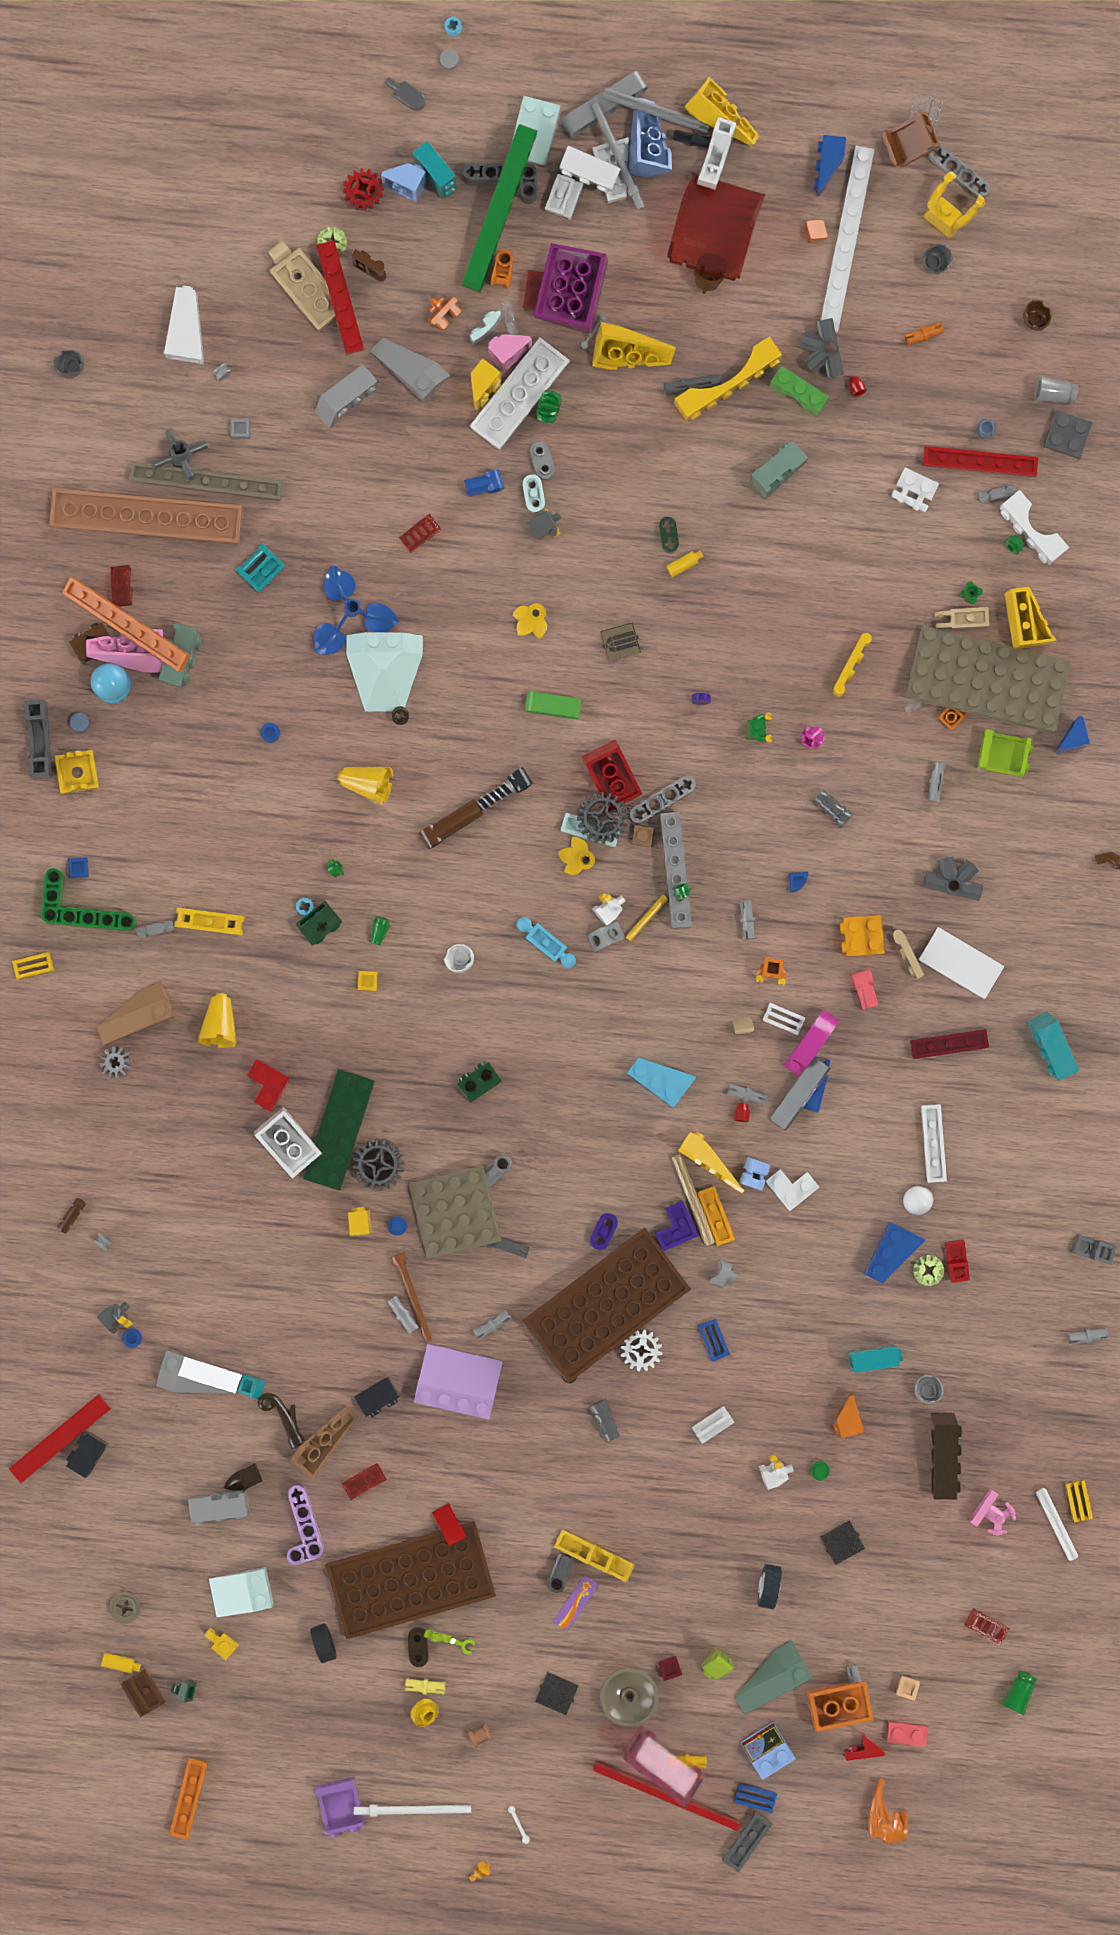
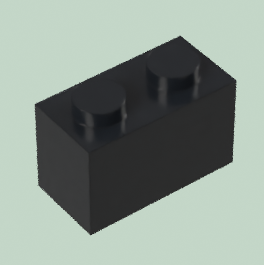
(377, 1396)
(87, 1454)

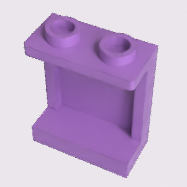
(337, 1806)

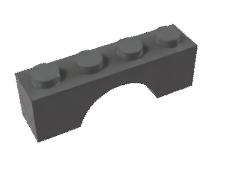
(40, 750)

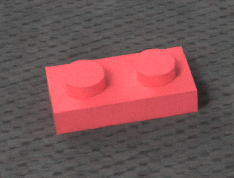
(907, 1734)

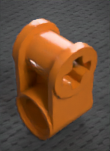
(502, 272)

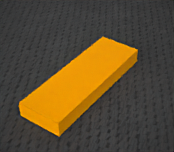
(715, 1216)

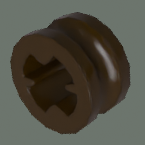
(398, 710)

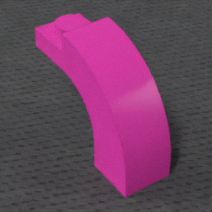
(811, 1042)

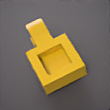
(223, 1644)

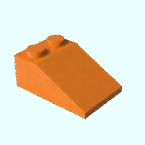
(839, 1705)

